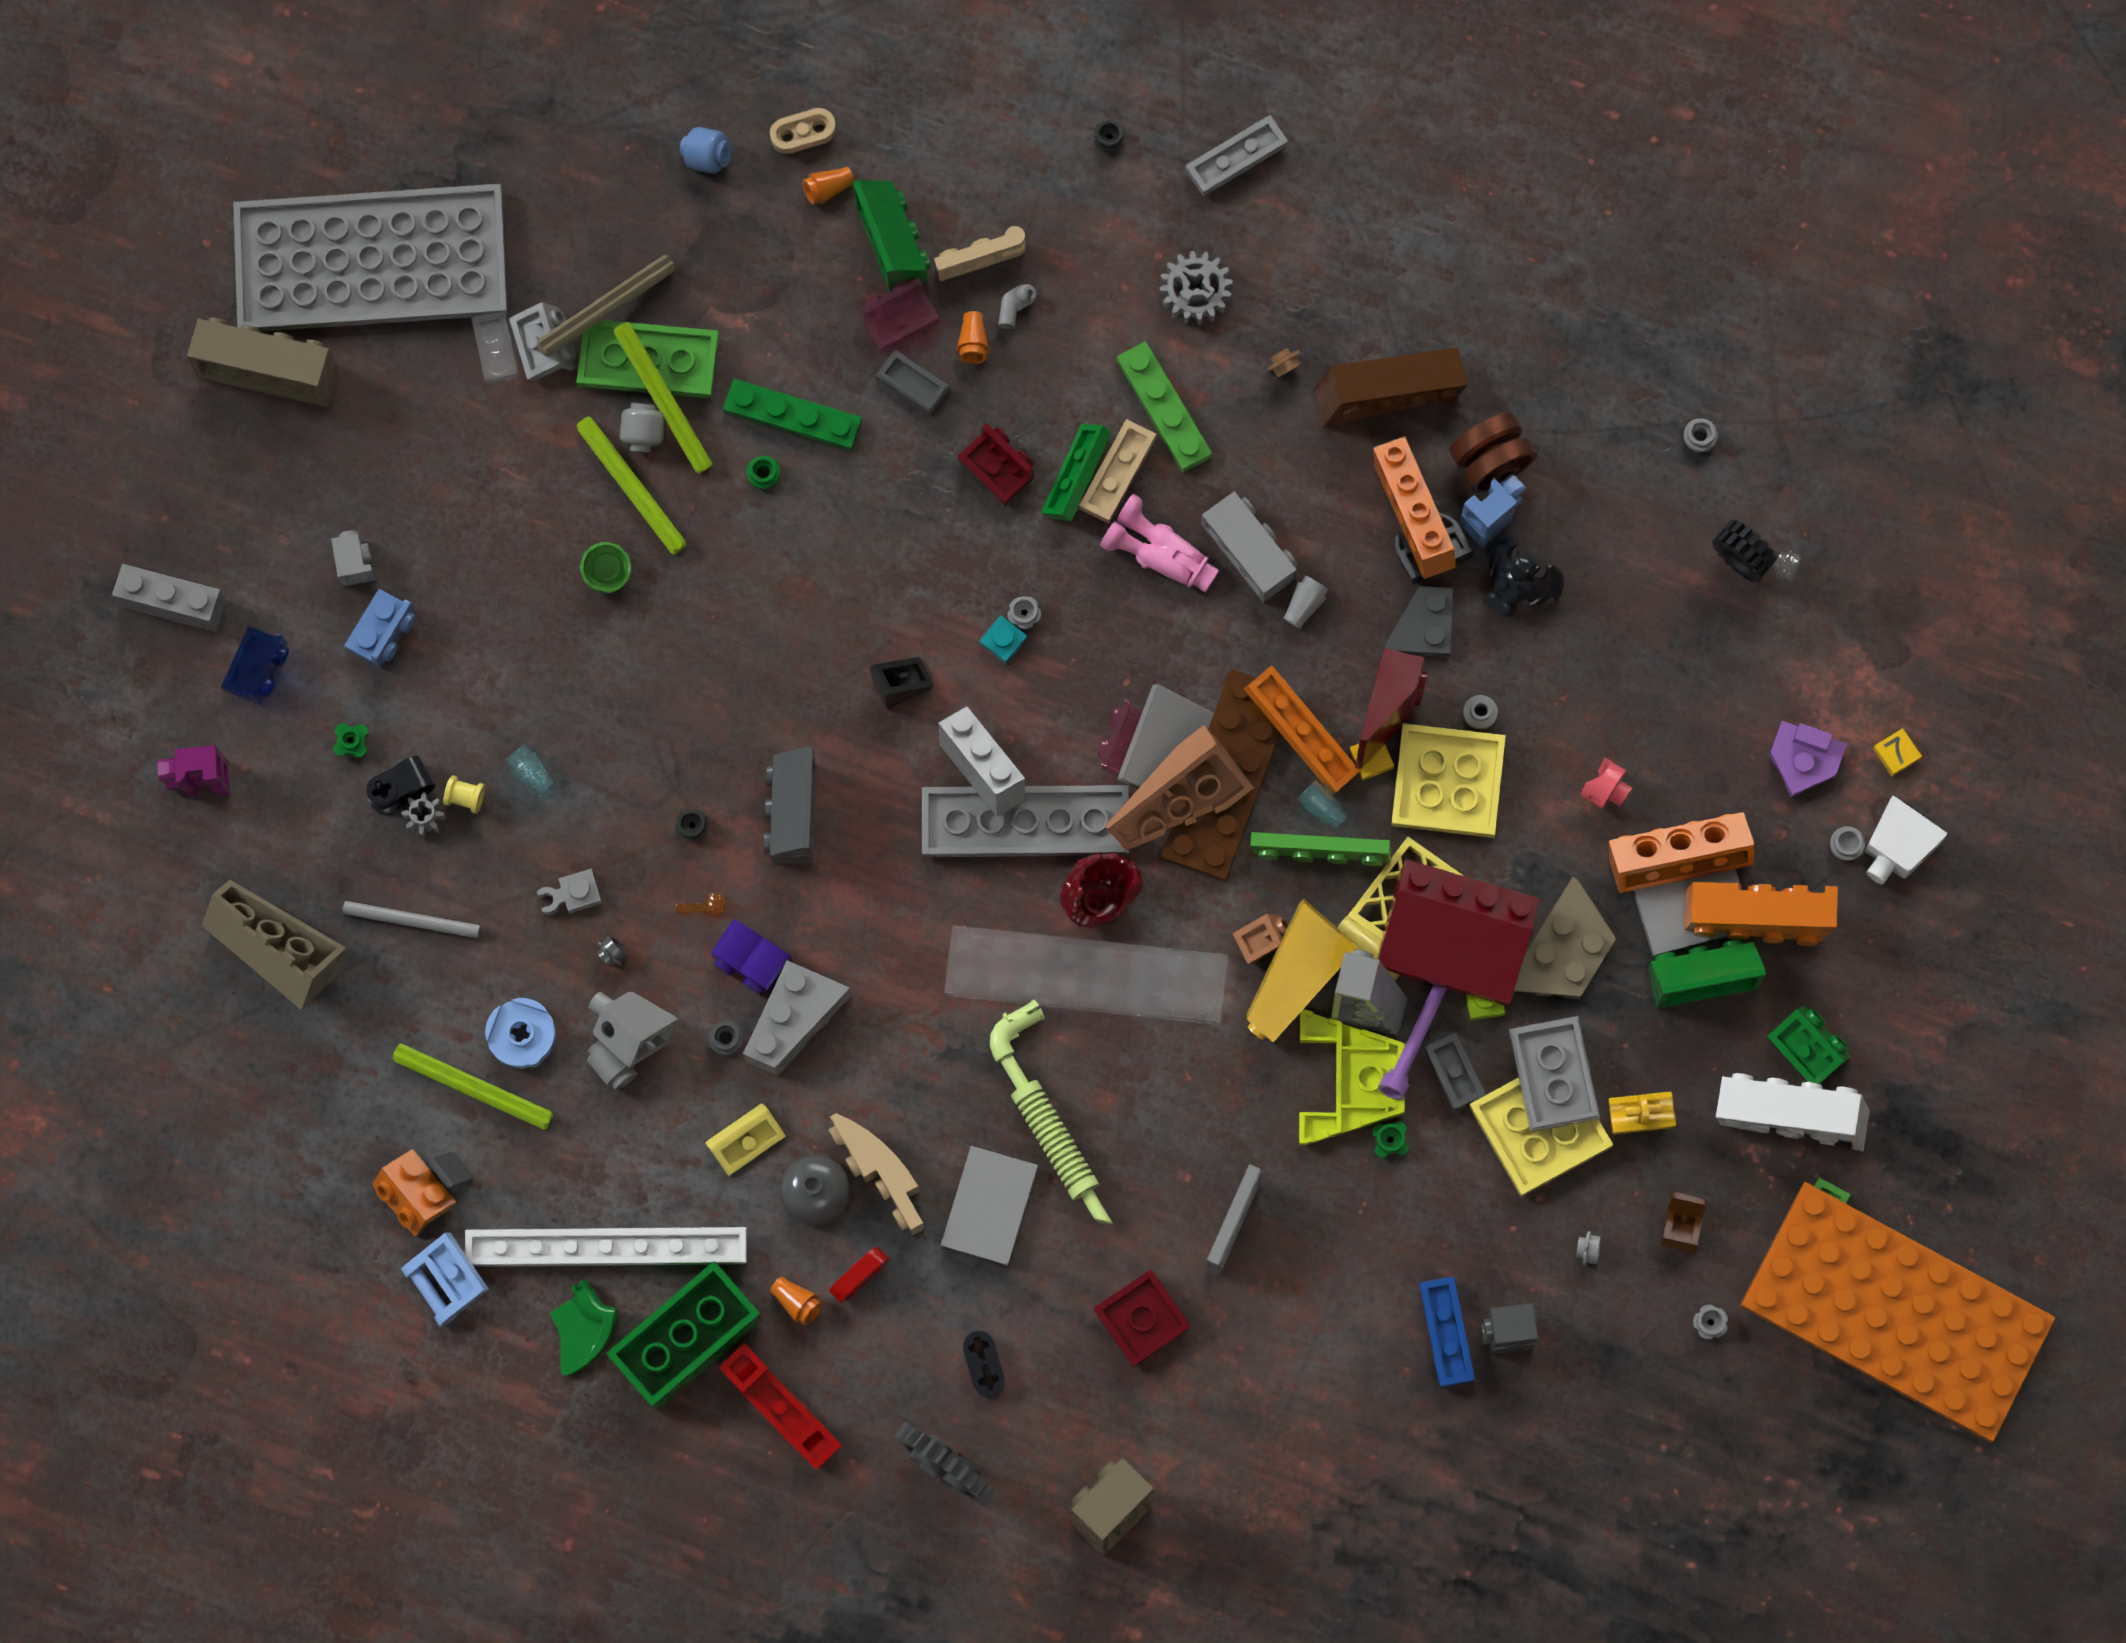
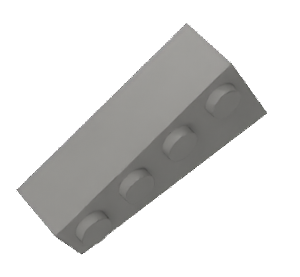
(1368, 995)

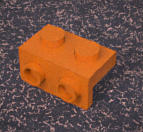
(412, 1192)

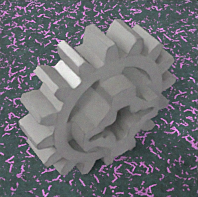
(1202, 275)

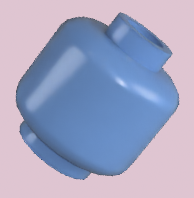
(706, 150)

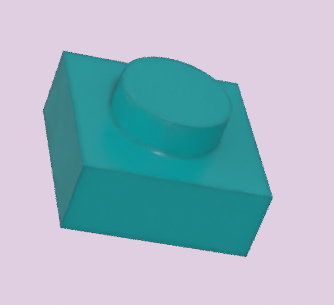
(1003, 640)

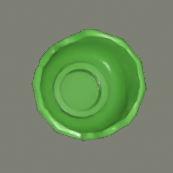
(605, 567)

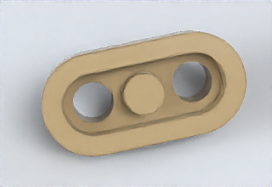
(801, 128)

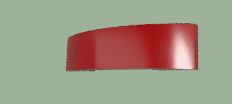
(779, 1406)

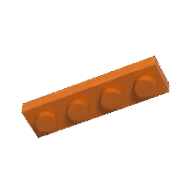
(1301, 729)

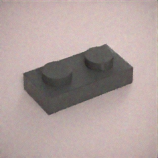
(1454, 1071)

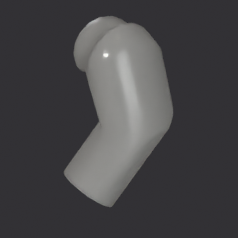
(1013, 302)

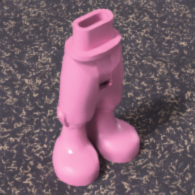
(1167, 552)

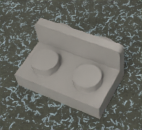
(530, 327)

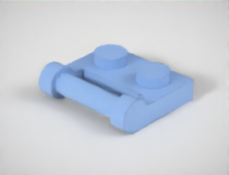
(452, 1272)

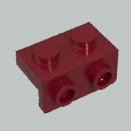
(997, 464)

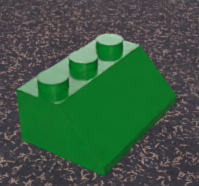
(890, 232)
(1705, 973)

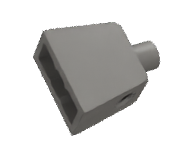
(631, 1026)

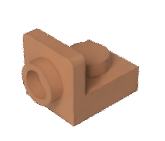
(1261, 937)

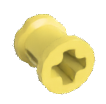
(464, 794)

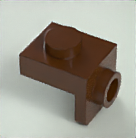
(1683, 1222)

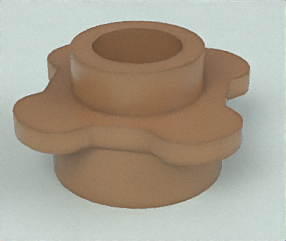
(1284, 362)

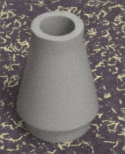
(1305, 601)

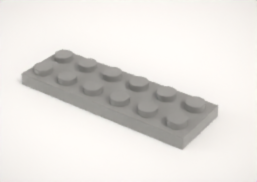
(1045, 824)

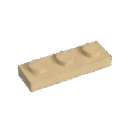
(1117, 471)

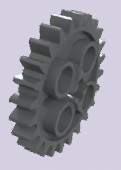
(952, 1470)

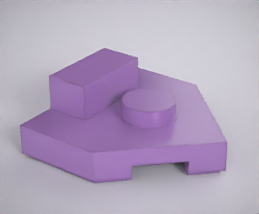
(1805, 756)

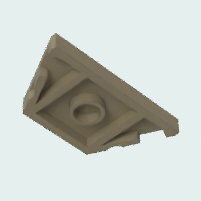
(1566, 947)

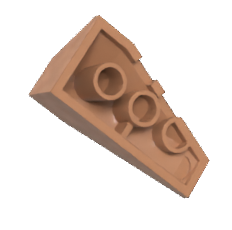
(1186, 785)

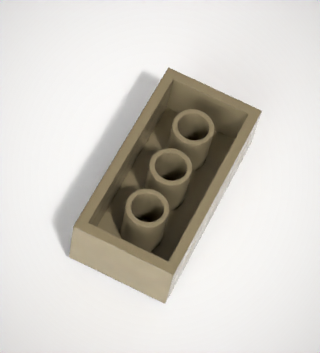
(262, 361)
(1111, 1505)

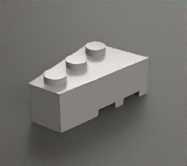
(793, 1015)

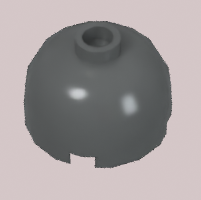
(816, 1190)

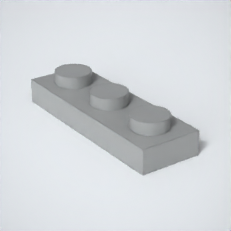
(1236, 155)

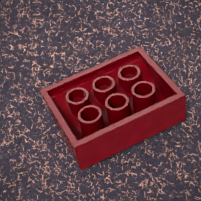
(1457, 932)

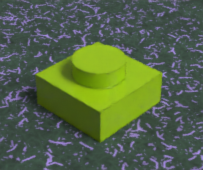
(1483, 1009)

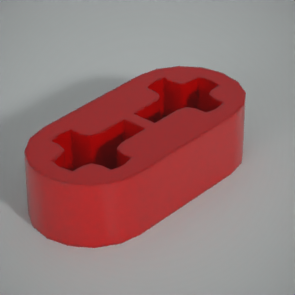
(859, 1275)

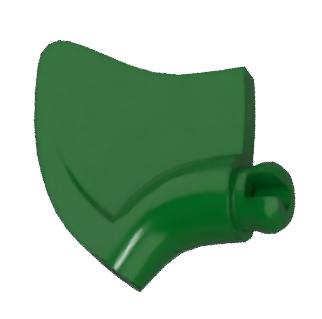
(583, 1328)

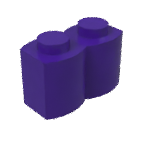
(749, 956)

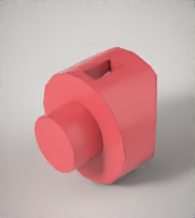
(1607, 786)

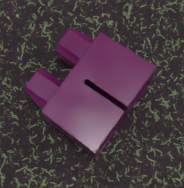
(195, 769)

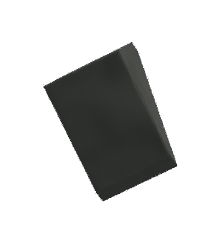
(900, 680)

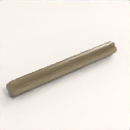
(605, 306)

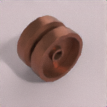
(1492, 451)

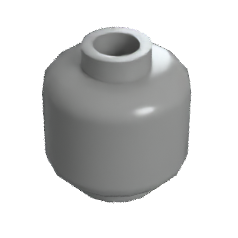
(642, 427)

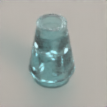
(529, 769)
(1322, 804)

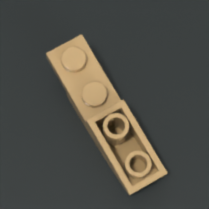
(873, 1159)

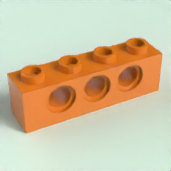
(1414, 507)
(1681, 852)

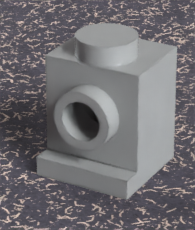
(352, 558)

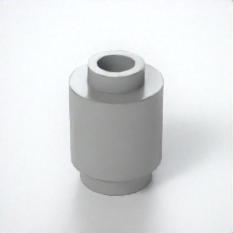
(609, 1066)

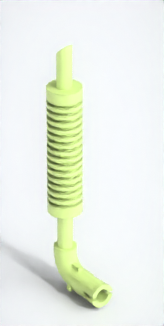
(1040, 1113)

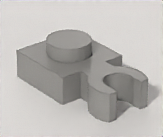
(576, 892)

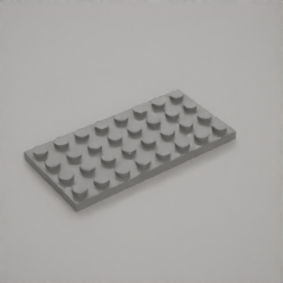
(370, 258)

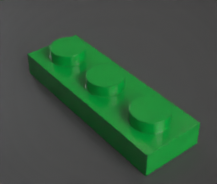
(1076, 472)

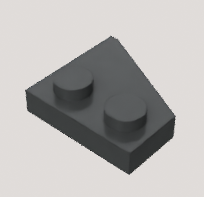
(1425, 624)

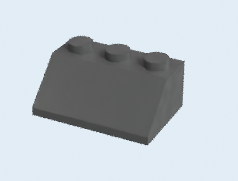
(791, 807)

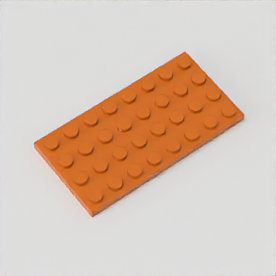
(1897, 1312)

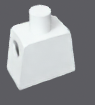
(1901, 841)

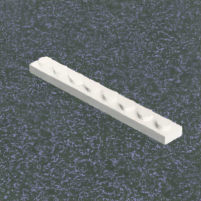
(606, 1246)

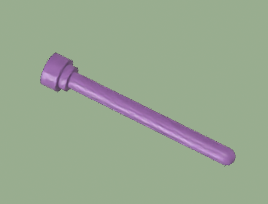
(1396, 1081)

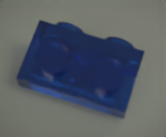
(255, 665)

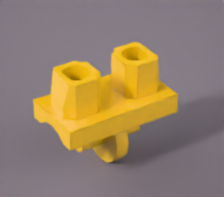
(1642, 1112)

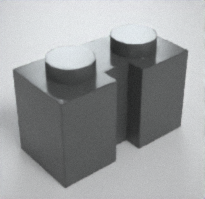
(1510, 1328)

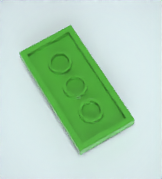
(680, 354)

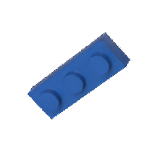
(1446, 1332)

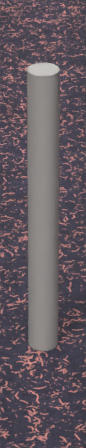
(411, 919)

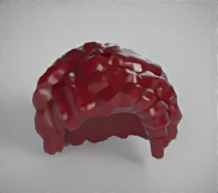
(1100, 889)

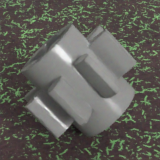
(416, 809)

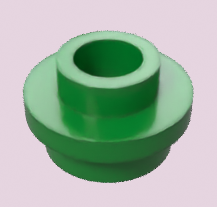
(758, 464)

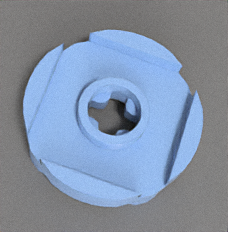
(511, 1016)

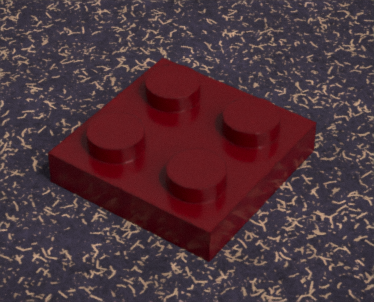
(1142, 1318)

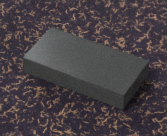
(912, 382)

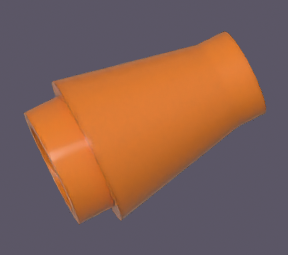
(825, 185)
(973, 340)
(796, 1300)

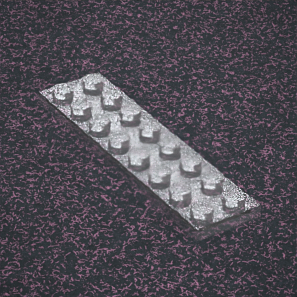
(1086, 974)

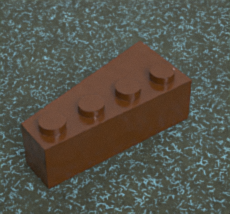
(1389, 385)

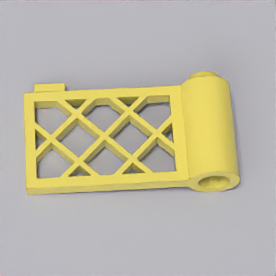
(1367, 934)

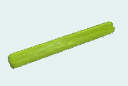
(662, 397)
(631, 485)
(472, 1086)

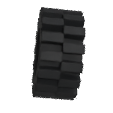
(1744, 550)

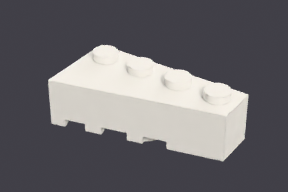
(1793, 1109)

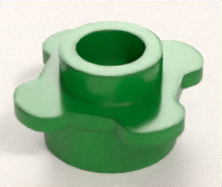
(358, 747)
(1394, 1130)

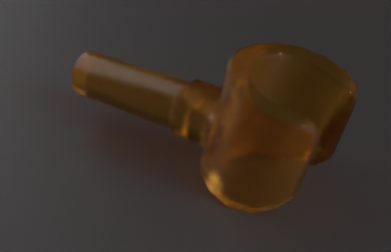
(714, 905)

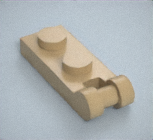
(980, 254)

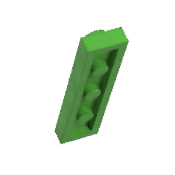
(1164, 407)
(1335, 849)

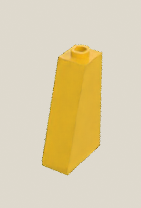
(1300, 968)

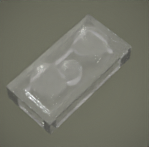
(495, 347)

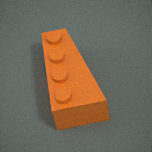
(1761, 912)

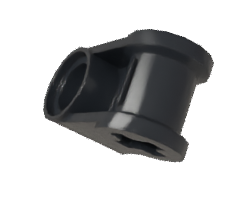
(400, 782)

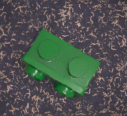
(1810, 1045)

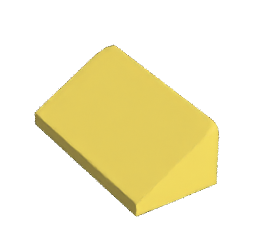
(745, 1139)

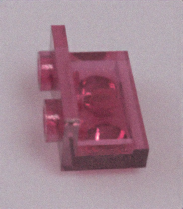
(898, 314)
(1115, 749)

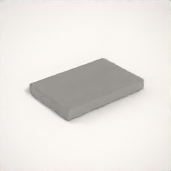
(1162, 726)
(1664, 913)
(1554, 1074)
(989, 1206)
(1233, 1220)

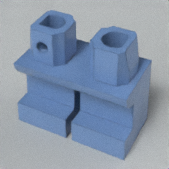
(1494, 513)

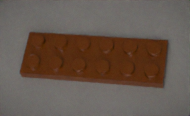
(1250, 741)

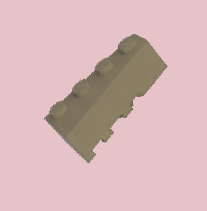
(273, 943)

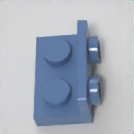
(381, 628)

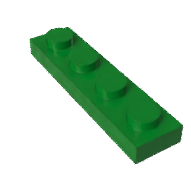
(792, 415)

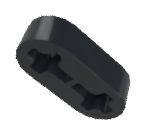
(992, 1362)

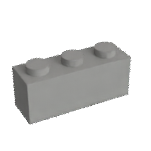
(1250, 546)
(169, 598)
(982, 761)

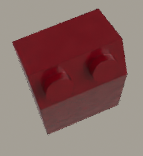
(1396, 690)

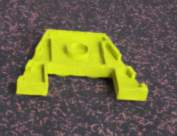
(1360, 1065)

